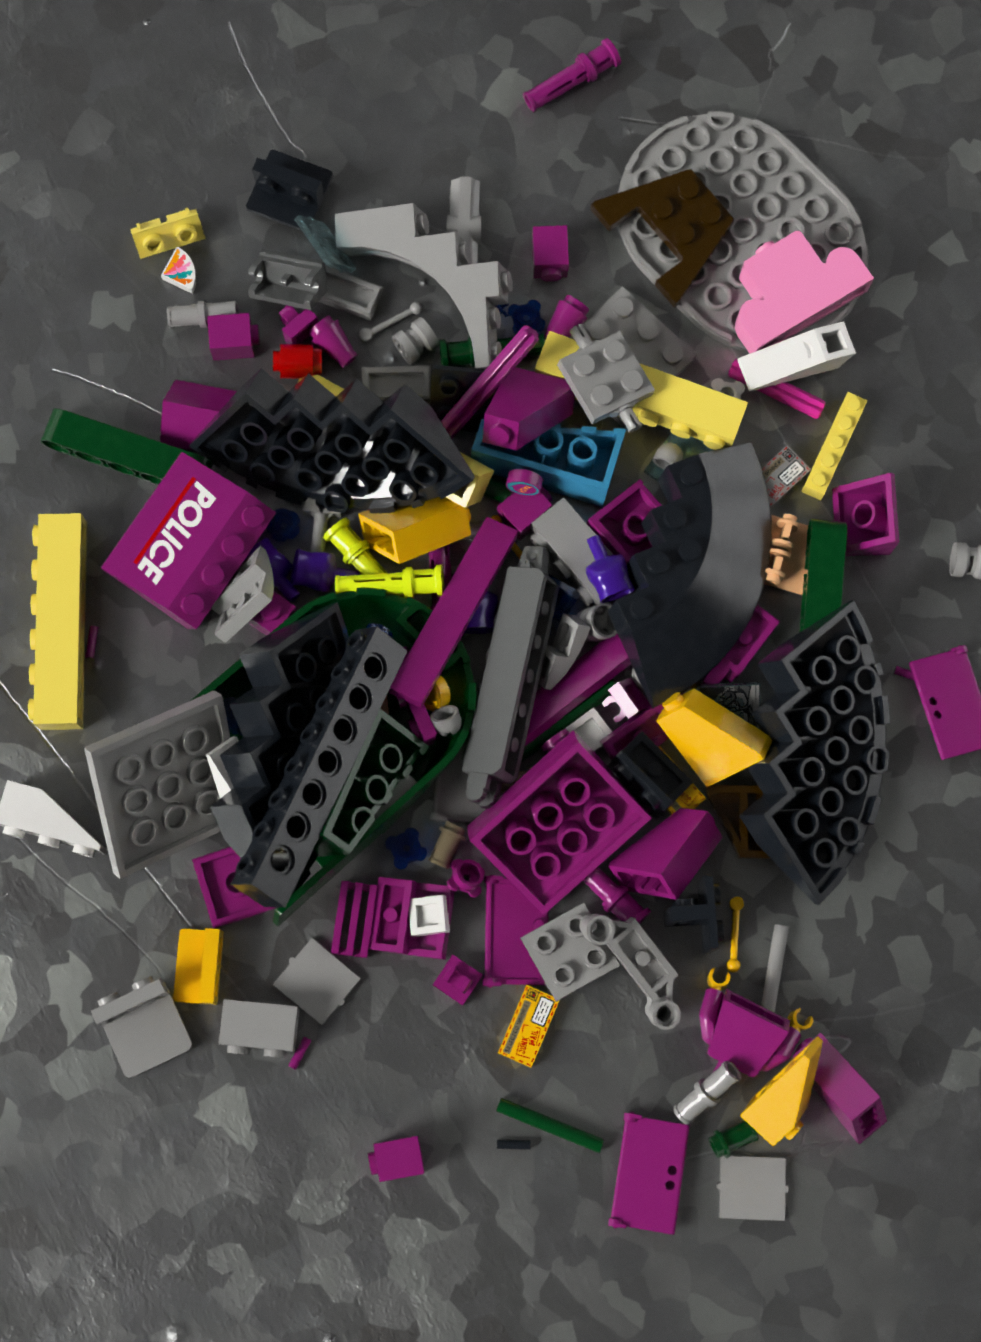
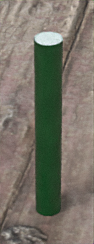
(550, 1125)

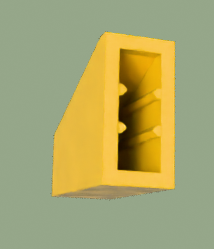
(415, 530)
(711, 736)

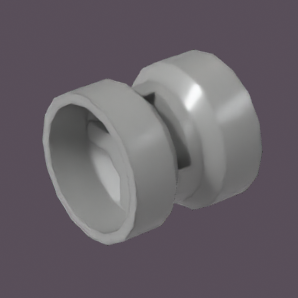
(413, 341)
(965, 560)
(600, 622)

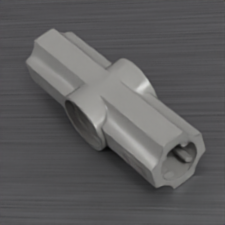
(464, 213)

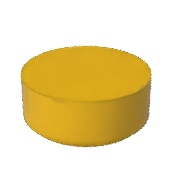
(438, 696)

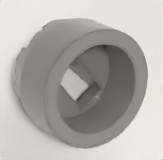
(667, 454)
(446, 720)

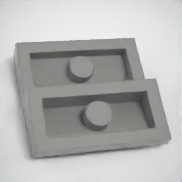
(244, 595)

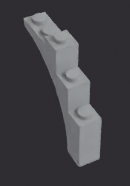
(400, 235)

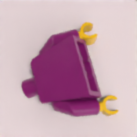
(746, 1031)

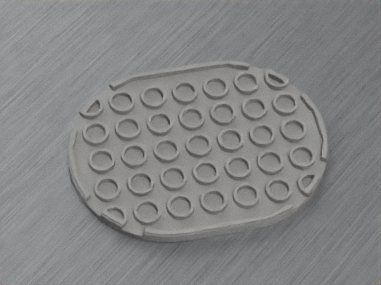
(765, 189)

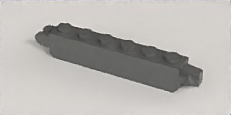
(510, 677)

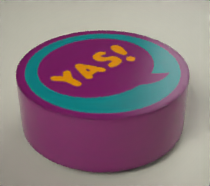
(524, 482)

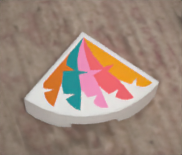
(180, 271)

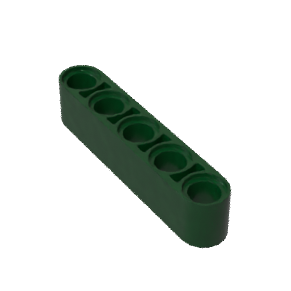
(112, 446)
(825, 570)

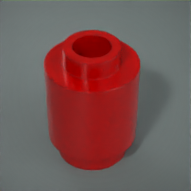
(297, 361)

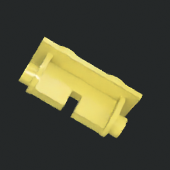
(178, 230)

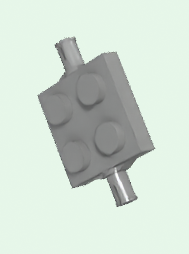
(606, 377)

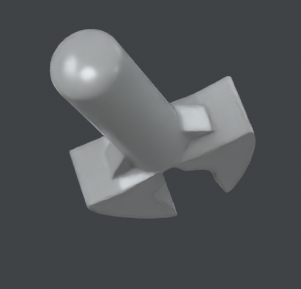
(320, 523)

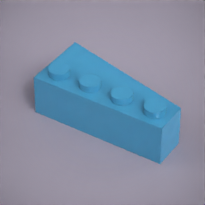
(567, 459)

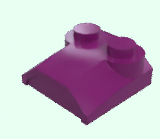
(621, 521)

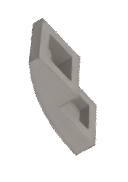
(564, 651)

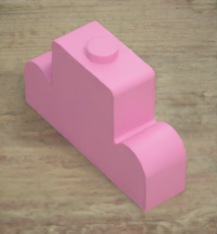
(795, 289)

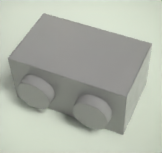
(259, 1026)

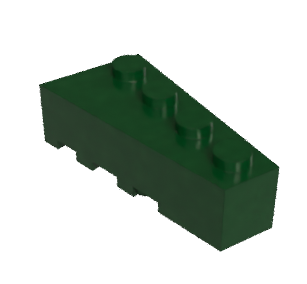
(376, 772)

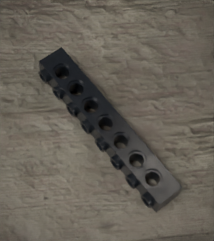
(321, 783)

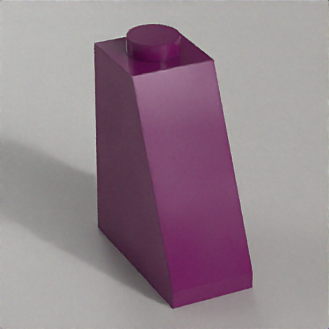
(526, 408)
(668, 855)
(846, 1092)

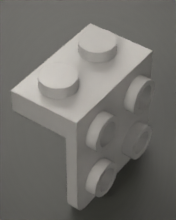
(143, 1026)

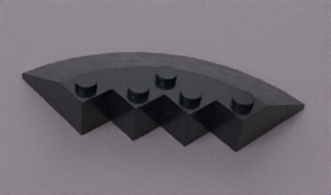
(335, 448)
(701, 571)
(287, 678)
(824, 751)

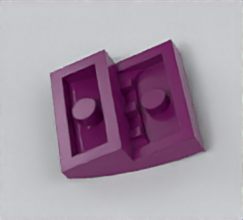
(392, 923)

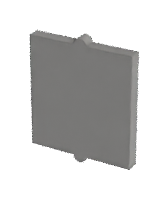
(316, 981)
(752, 1188)

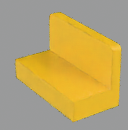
(198, 966)

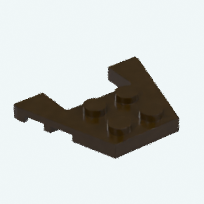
(683, 217)

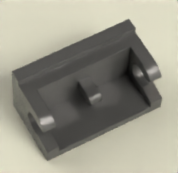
(288, 279)

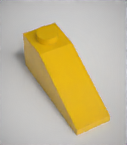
(784, 1099)

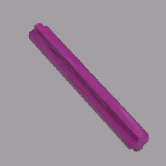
(490, 380)

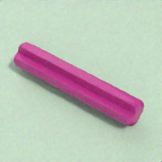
(786, 394)

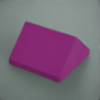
(188, 411)
(870, 515)

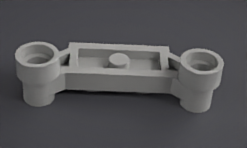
(642, 962)

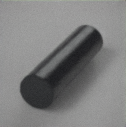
(513, 1144)

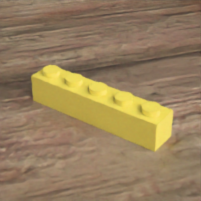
(834, 446)

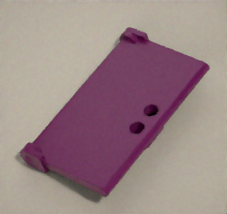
(957, 698)
(507, 920)
(649, 1166)

